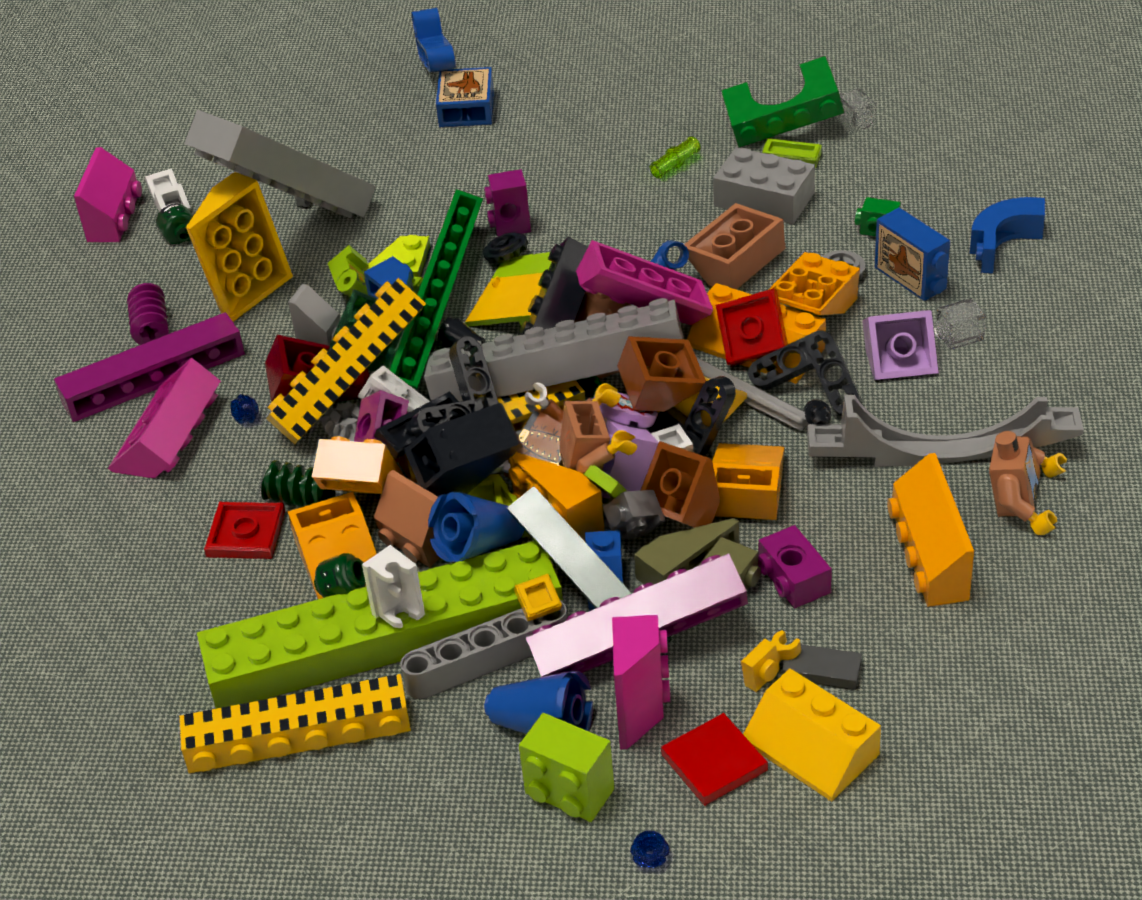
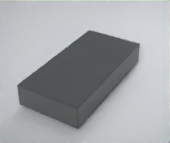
(827, 666)

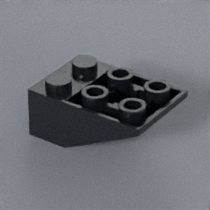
(463, 450)

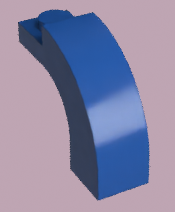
(1003, 222)

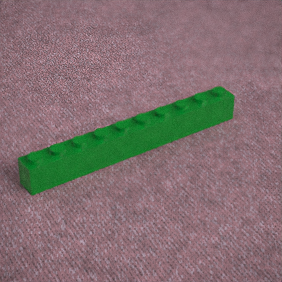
(436, 288)

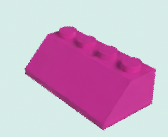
(641, 281)
(167, 422)

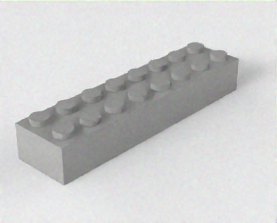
(278, 165)
(557, 353)

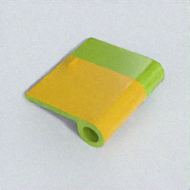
(510, 291)

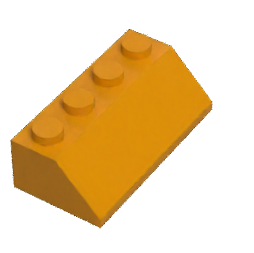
(707, 337)
(932, 533)

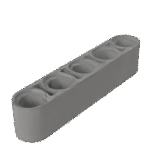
(472, 653)

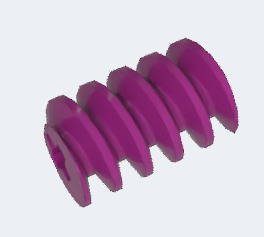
(147, 313)

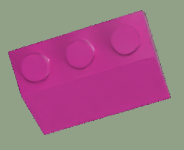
(106, 197)
(639, 675)

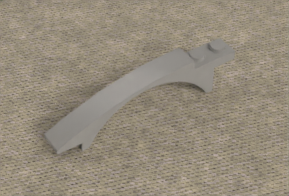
(867, 436)

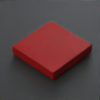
(751, 327)
(245, 530)
(714, 758)

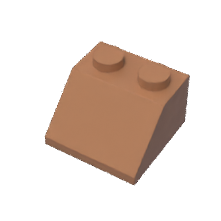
(404, 518)

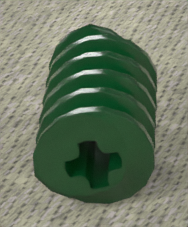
(292, 485)

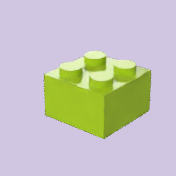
(567, 767)

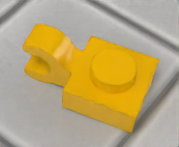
(763, 661)

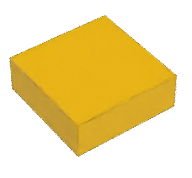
(537, 597)

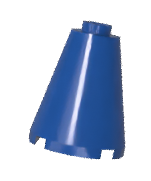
(470, 526)
(558, 695)

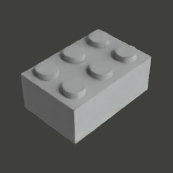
(764, 183)

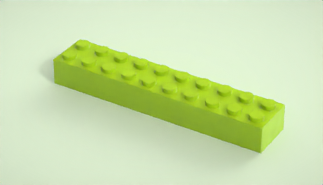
(343, 638)

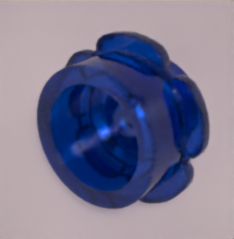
(244, 409)
(647, 842)

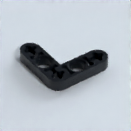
(810, 359)
(469, 395)
(693, 425)

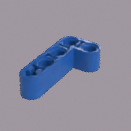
(432, 46)

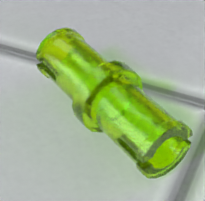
(675, 157)

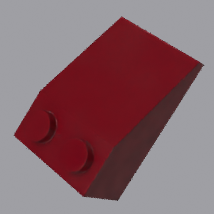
(290, 357)

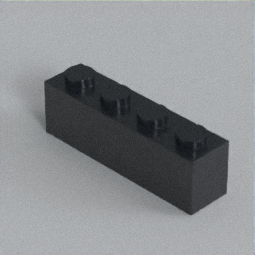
(560, 288)

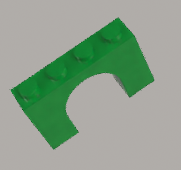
(814, 103)

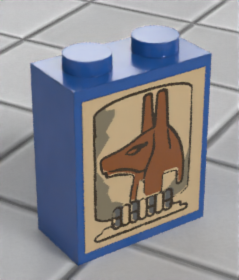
(465, 97)
(912, 254)

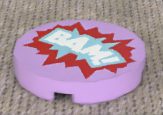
(624, 413)

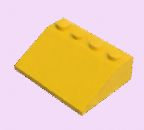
(238, 245)

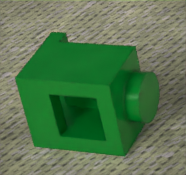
(872, 210)

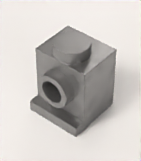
(634, 512)

